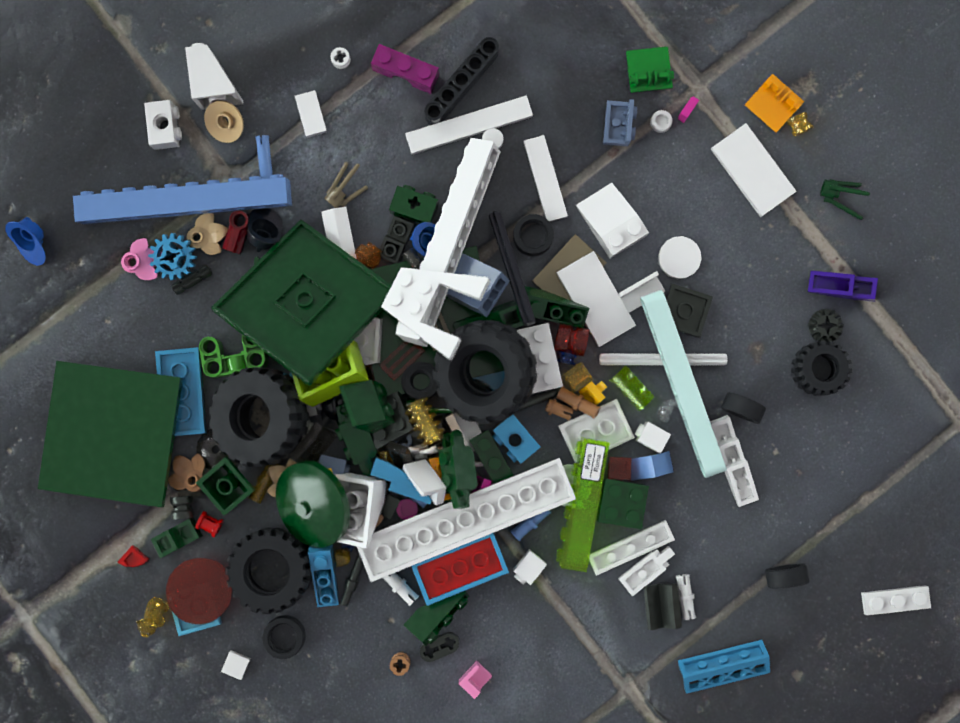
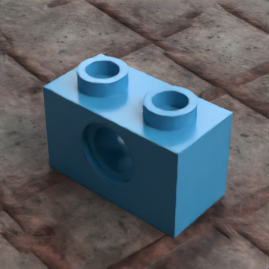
(527, 445)

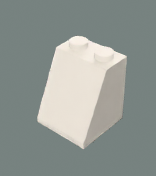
(208, 78)

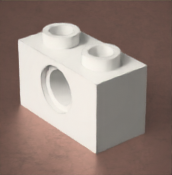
(156, 113)

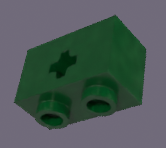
(401, 204)

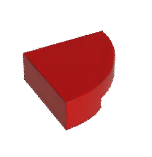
(133, 558)

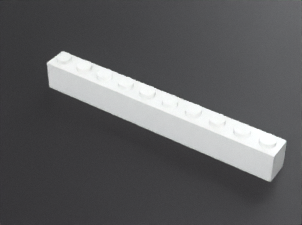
(456, 223)

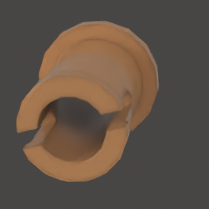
(558, 409)

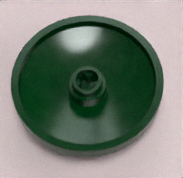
(312, 504)

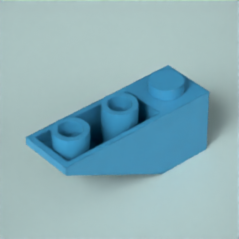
(324, 575)

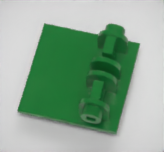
(649, 69)

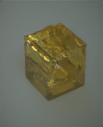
(577, 377)

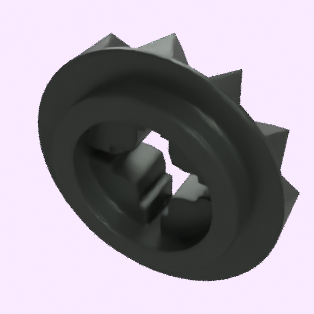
(820, 333)

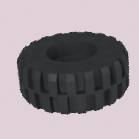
(231, 417)

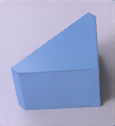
(651, 466)

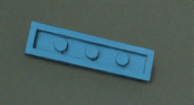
(724, 663)

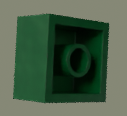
(622, 503)

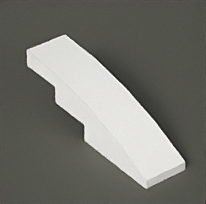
(736, 465)

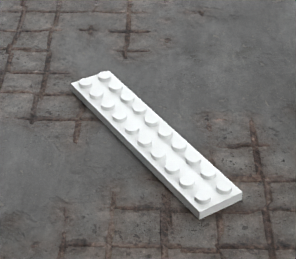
(449, 528)

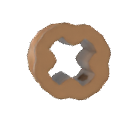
(405, 660)

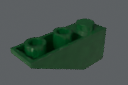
(556, 308)
(505, 313)
(430, 619)

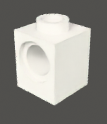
(652, 436)
(529, 567)

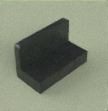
(662, 606)

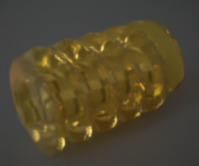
(424, 422)

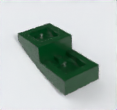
(176, 537)

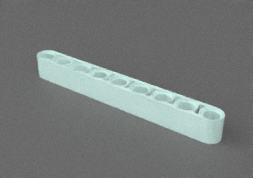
(683, 383)

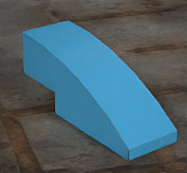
(399, 480)

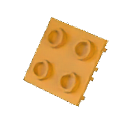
(774, 103)

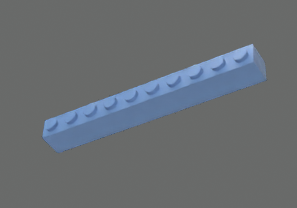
(182, 200)

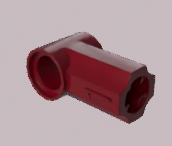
(236, 235)

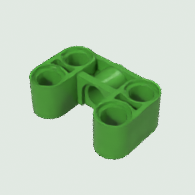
(229, 363)

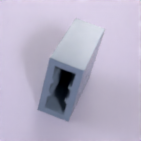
(498, 282)

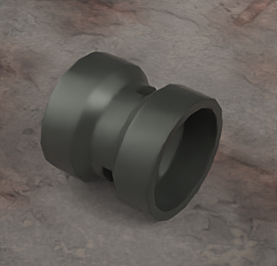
(181, 507)

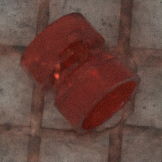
(571, 339)

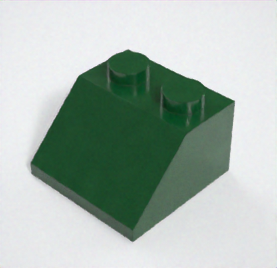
(367, 405)
(225, 486)

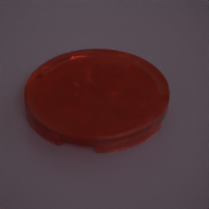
(198, 591)

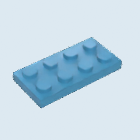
(186, 365)

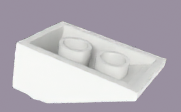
(612, 220)
(366, 501)

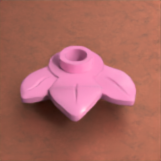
(140, 251)

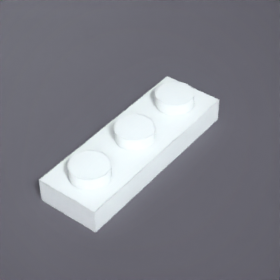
(896, 600)

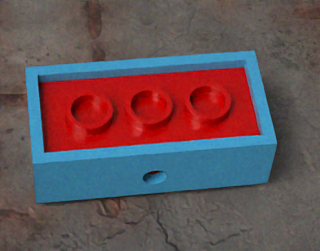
(460, 569)

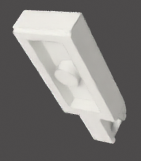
(646, 570)

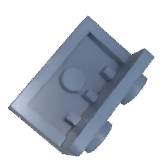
(618, 123)

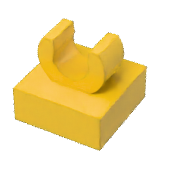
(593, 392)

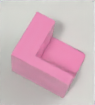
(474, 679)

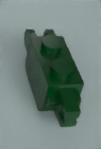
(358, 442)
(457, 468)

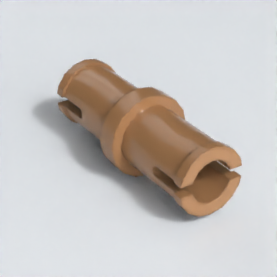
(578, 402)

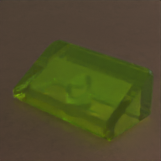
(632, 388)

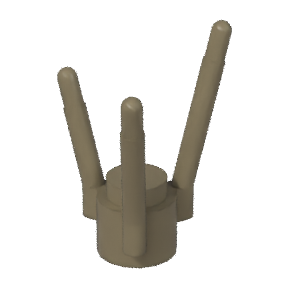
(335, 195)

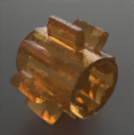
(368, 255)

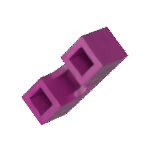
(394, 63)

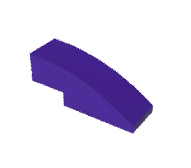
(843, 285)

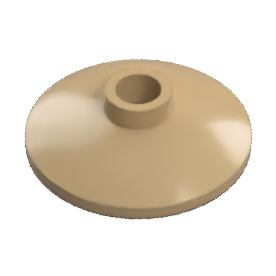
(216, 121)

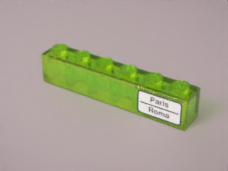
(582, 511)

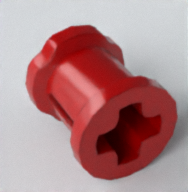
(209, 524)

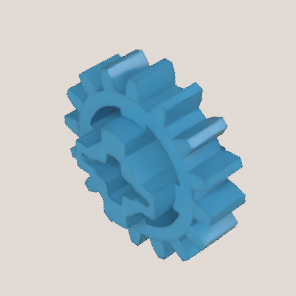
(177, 262)

